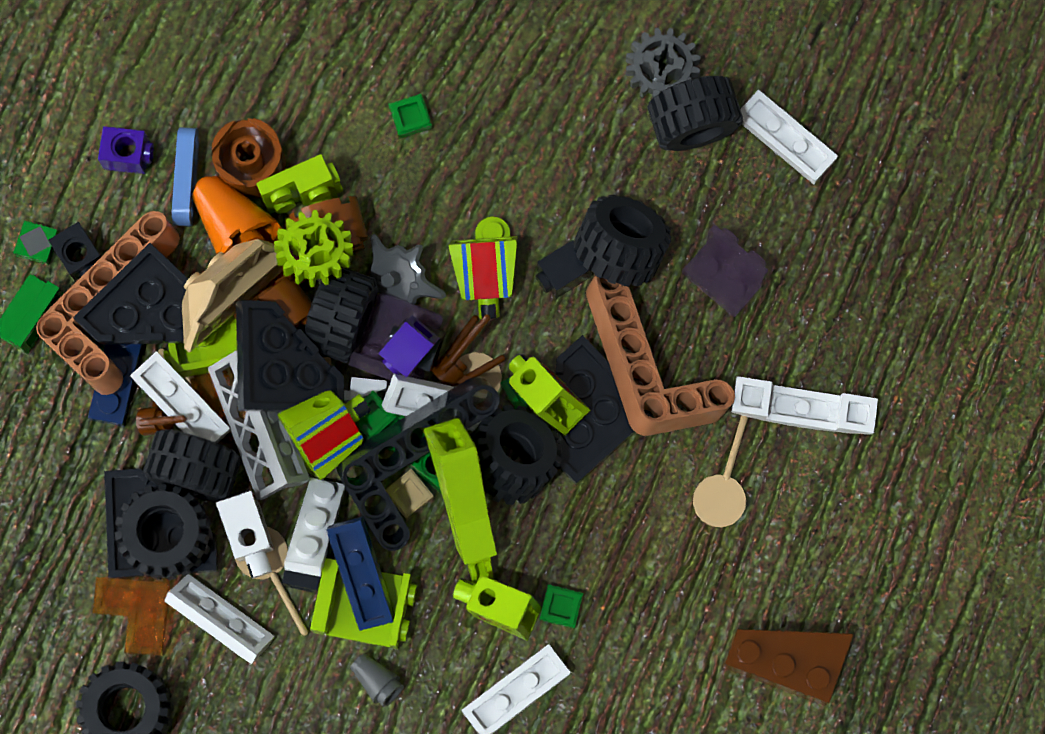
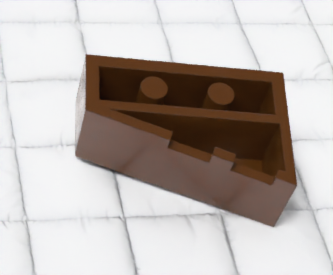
(790, 661)

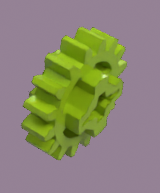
(320, 260)

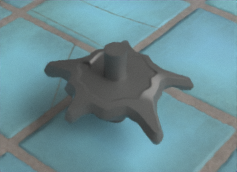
(400, 272)

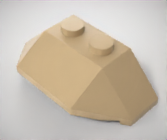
(228, 279)

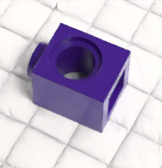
(114, 140)
(408, 347)

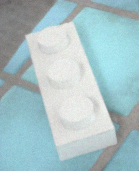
(787, 137)
(410, 394)
(178, 398)
(310, 538)
(219, 618)
(516, 691)

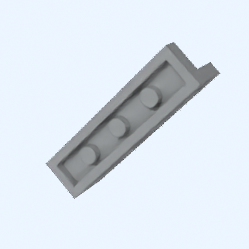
(275, 444)

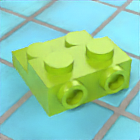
(305, 182)
(211, 350)

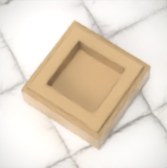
(409, 494)

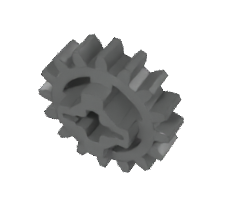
(650, 61)

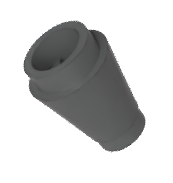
(377, 680)

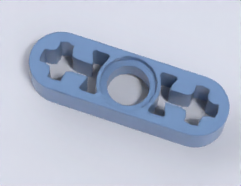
(185, 176)

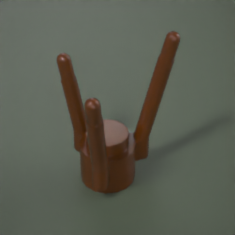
(450, 368)
(154, 419)

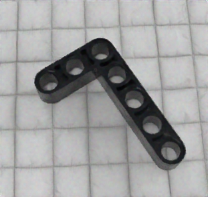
(406, 452)

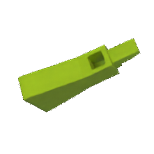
(463, 495)

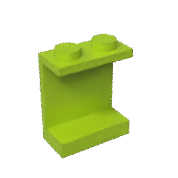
(335, 616)

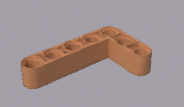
(72, 338)
(641, 365)

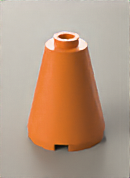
(230, 215)

